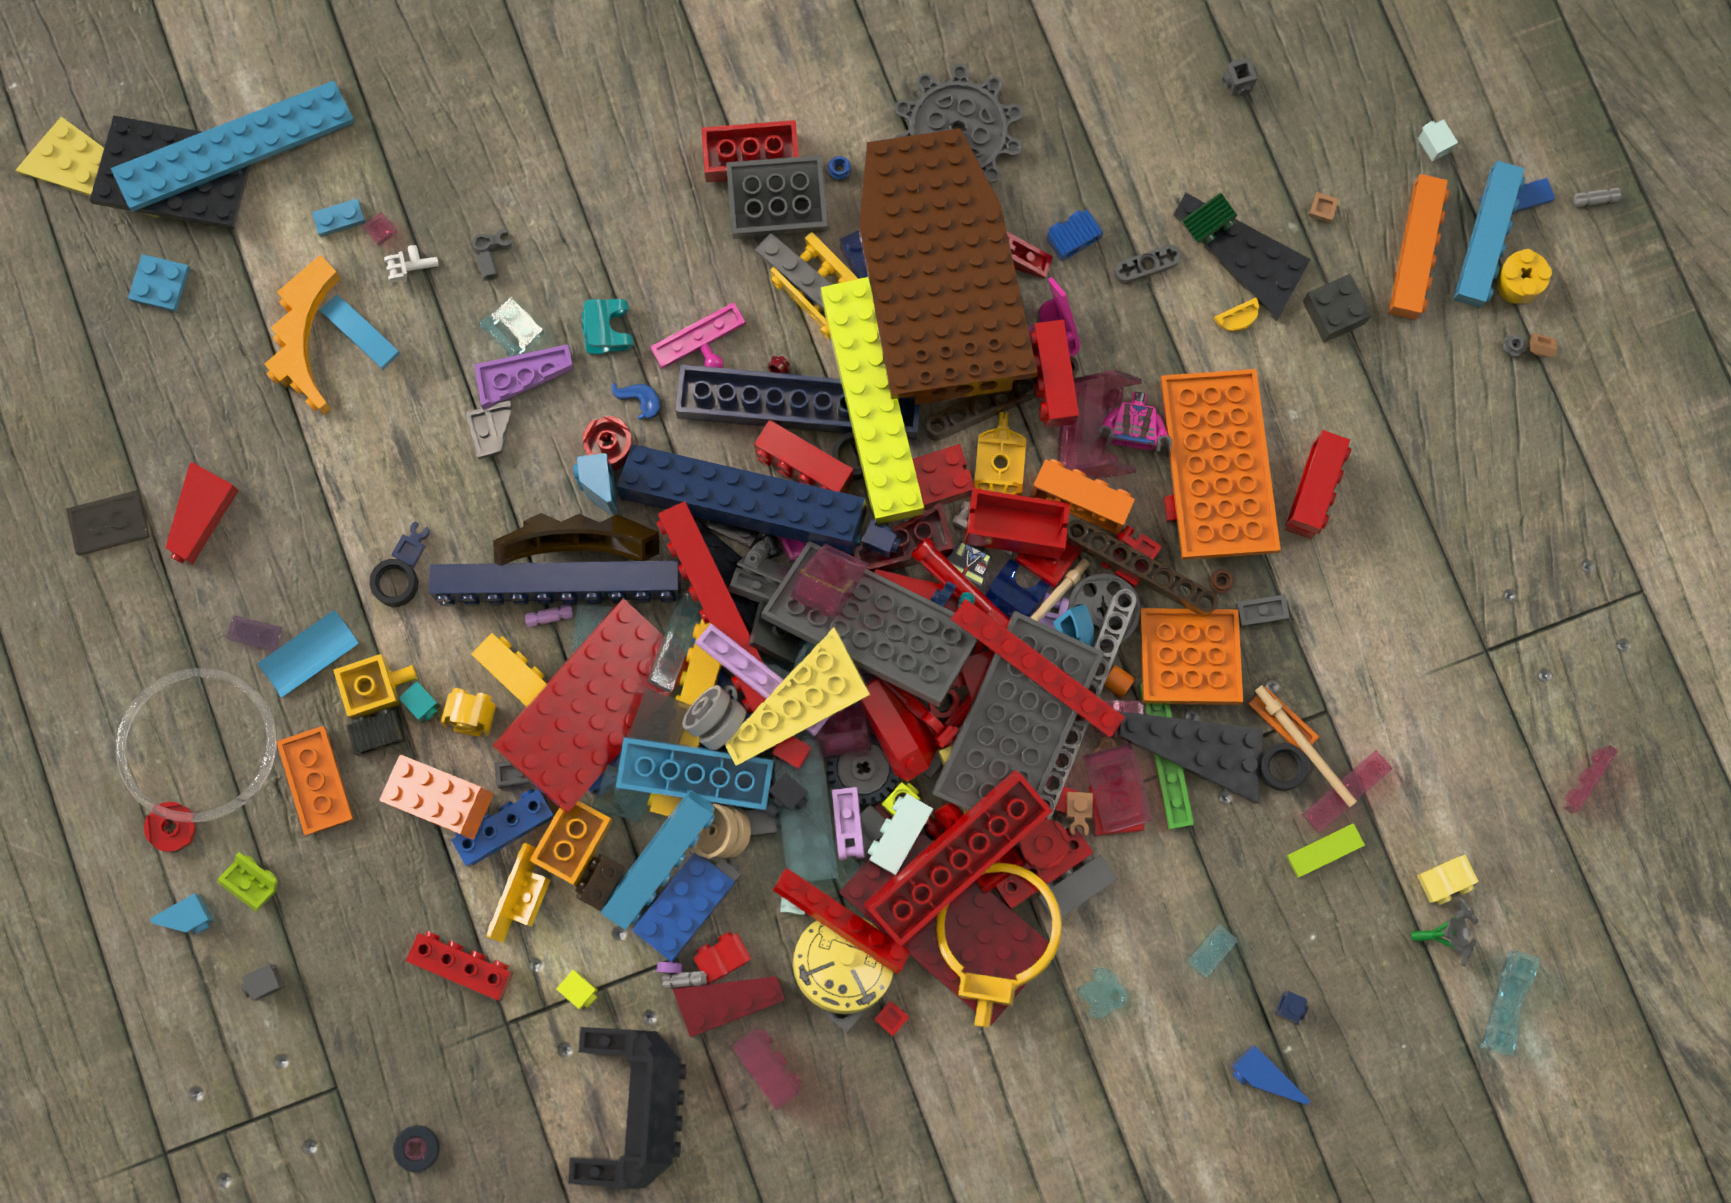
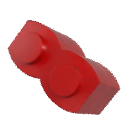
(722, 957)

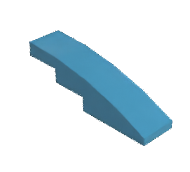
(360, 332)

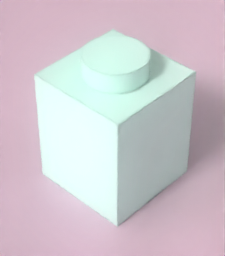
(1437, 139)

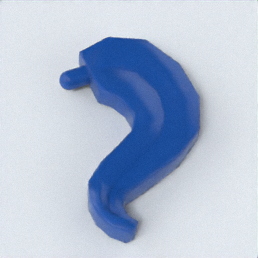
(649, 400)

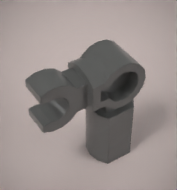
(483, 245)

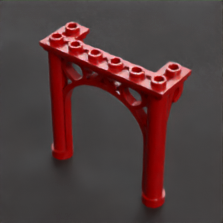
(943, 570)

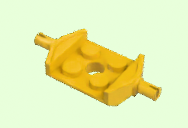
(1005, 444)

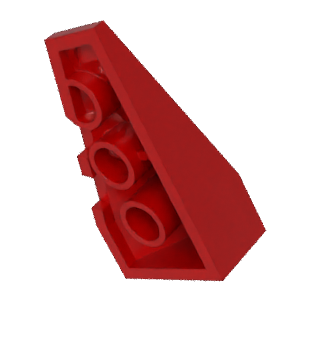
(898, 732)

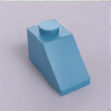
(187, 915)

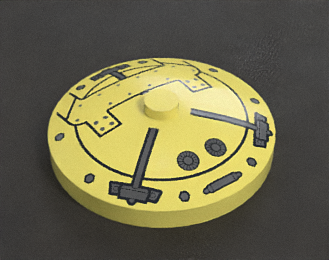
(837, 972)

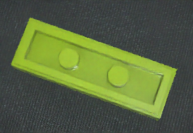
(1325, 850)

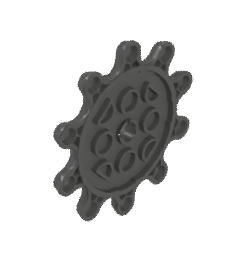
(972, 107)

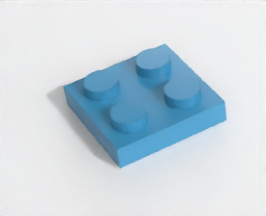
(159, 283)

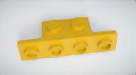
(521, 896)

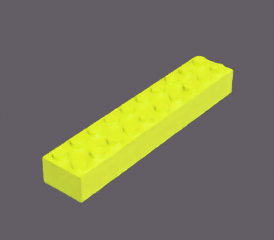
(872, 413)

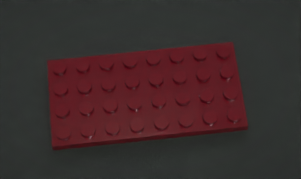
(977, 926)

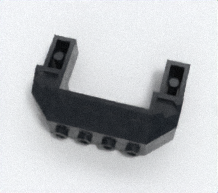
(650, 1114)

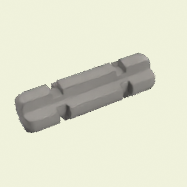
(1597, 197)
(684, 979)

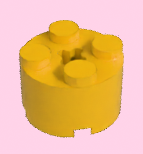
(1535, 273)
(468, 712)

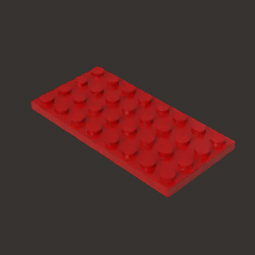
(586, 708)

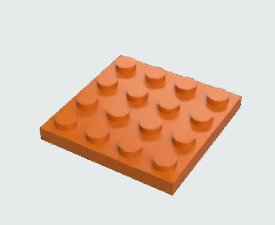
(1190, 657)

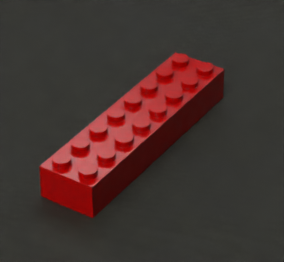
(958, 857)

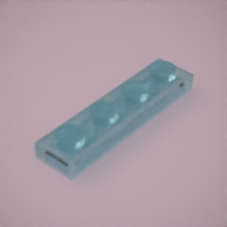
(675, 643)

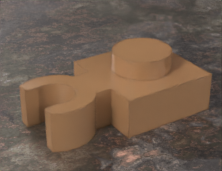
(1079, 808)

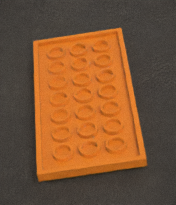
(1219, 464)

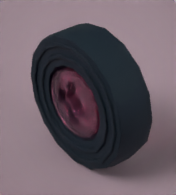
(429, 1149)

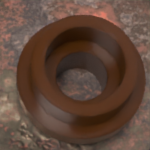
(1226, 575)

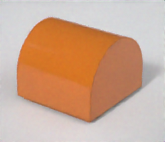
(1118, 681)

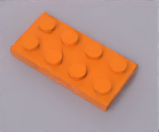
(315, 780)

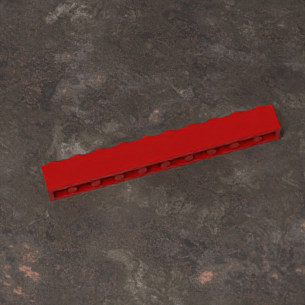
(707, 586)

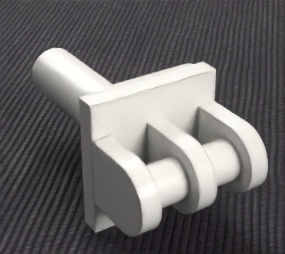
(414, 264)

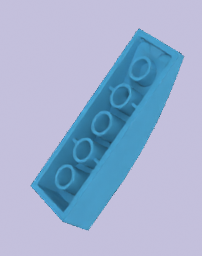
(709, 773)

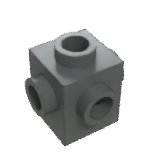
(1239, 77)

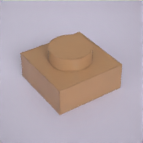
(1323, 207)
(1543, 345)

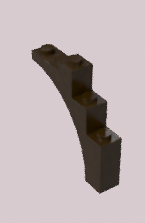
(578, 533)

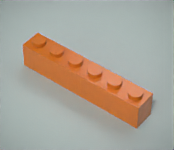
(1418, 247)

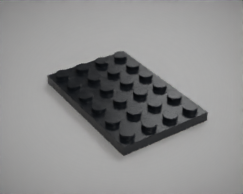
(209, 204)

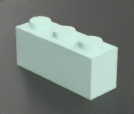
(899, 833)

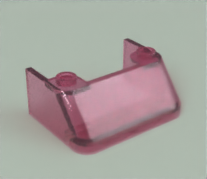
(1078, 442)

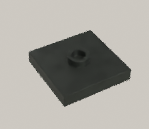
(773, 639)

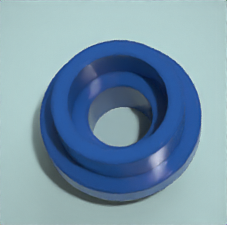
(839, 161)

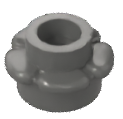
(1513, 351)

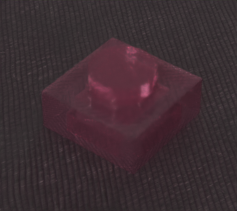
(379, 228)

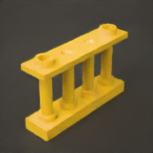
(830, 266)

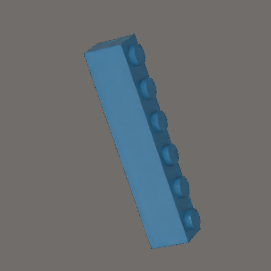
(1489, 234)
(658, 859)

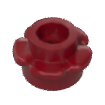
(779, 365)

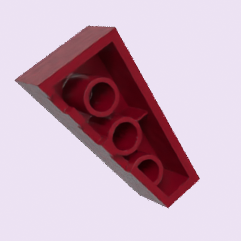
(912, 533)
(721, 1003)

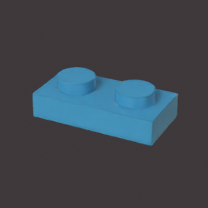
(338, 217)

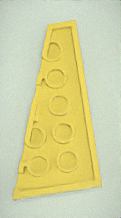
(65, 159)

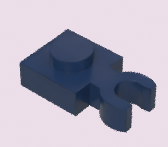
(409, 548)
(941, 596)

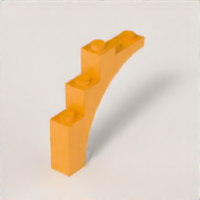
(301, 300)

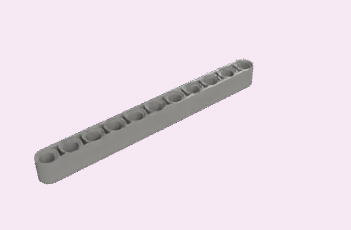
(1078, 728)

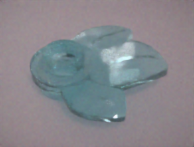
(1099, 993)

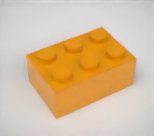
(571, 842)

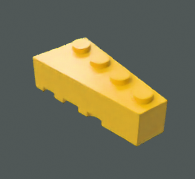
(509, 668)

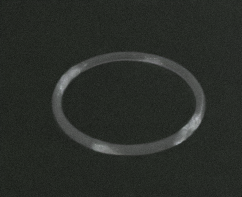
(221, 811)

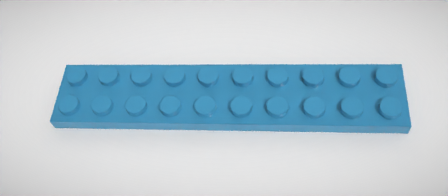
(232, 146)

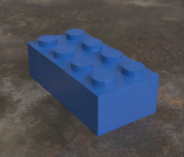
(684, 907)

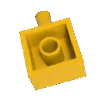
(371, 685)

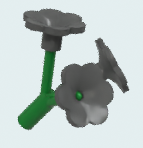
(1455, 931)

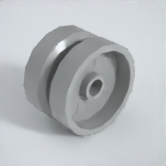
(714, 717)

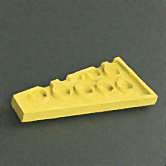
(809, 694)

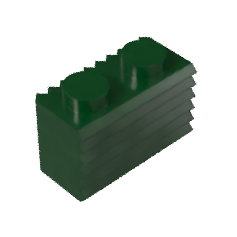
(1209, 219)

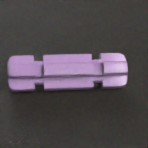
(548, 615)

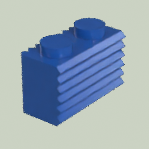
(1074, 234)

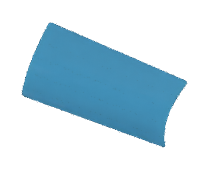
(308, 653)

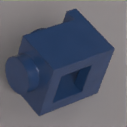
(880, 539)
(1291, 1007)

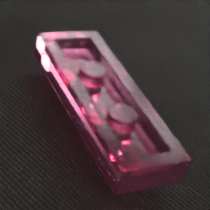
(1589, 778)

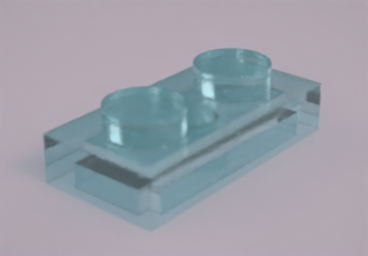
(1212, 951)

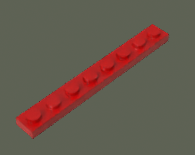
(1037, 668)

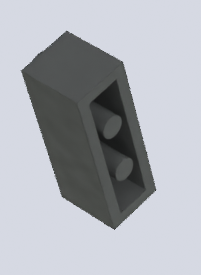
(1080, 885)

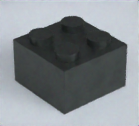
(1337, 308)

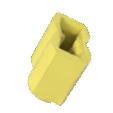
(1448, 879)

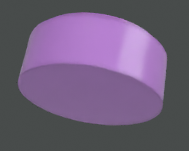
(669, 967)

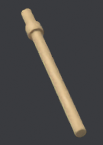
(1070, 579)
(1275, 707)

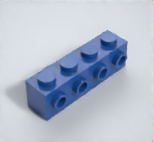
(504, 827)

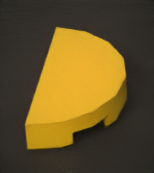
(1239, 317)

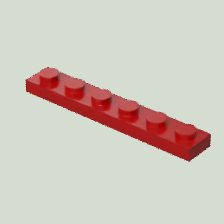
(841, 920)

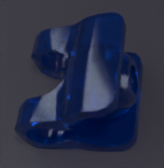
(1010, 596)

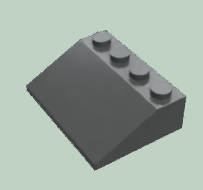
(777, 197)

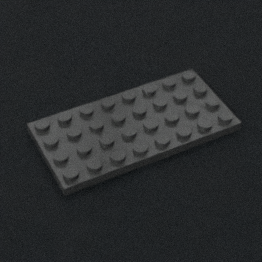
(883, 631)
(1015, 719)

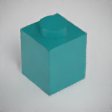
(420, 702)

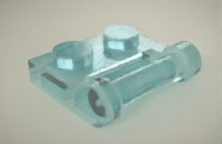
(517, 322)

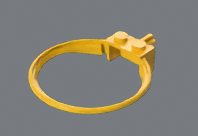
(993, 989)

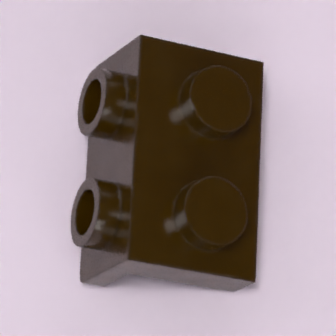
(599, 882)

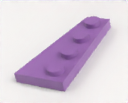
(515, 374)

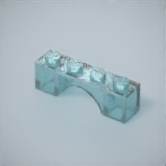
(1514, 982)

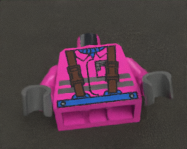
(1135, 426)

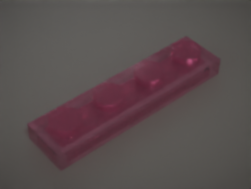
(1357, 782)

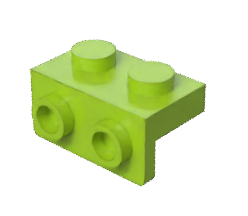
(248, 882)

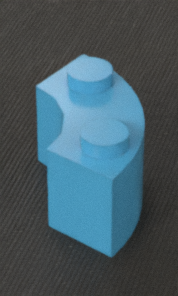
(1077, 624)

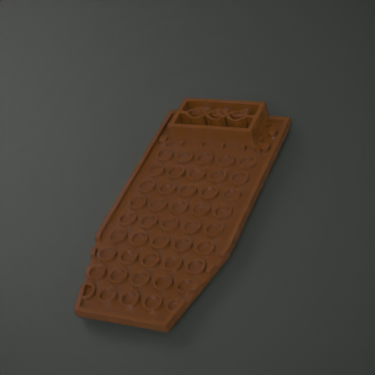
(941, 271)

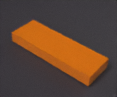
(1259, 707)

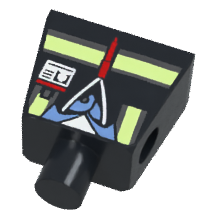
(971, 562)

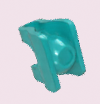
(597, 333)

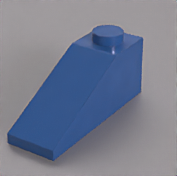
(1262, 1074)

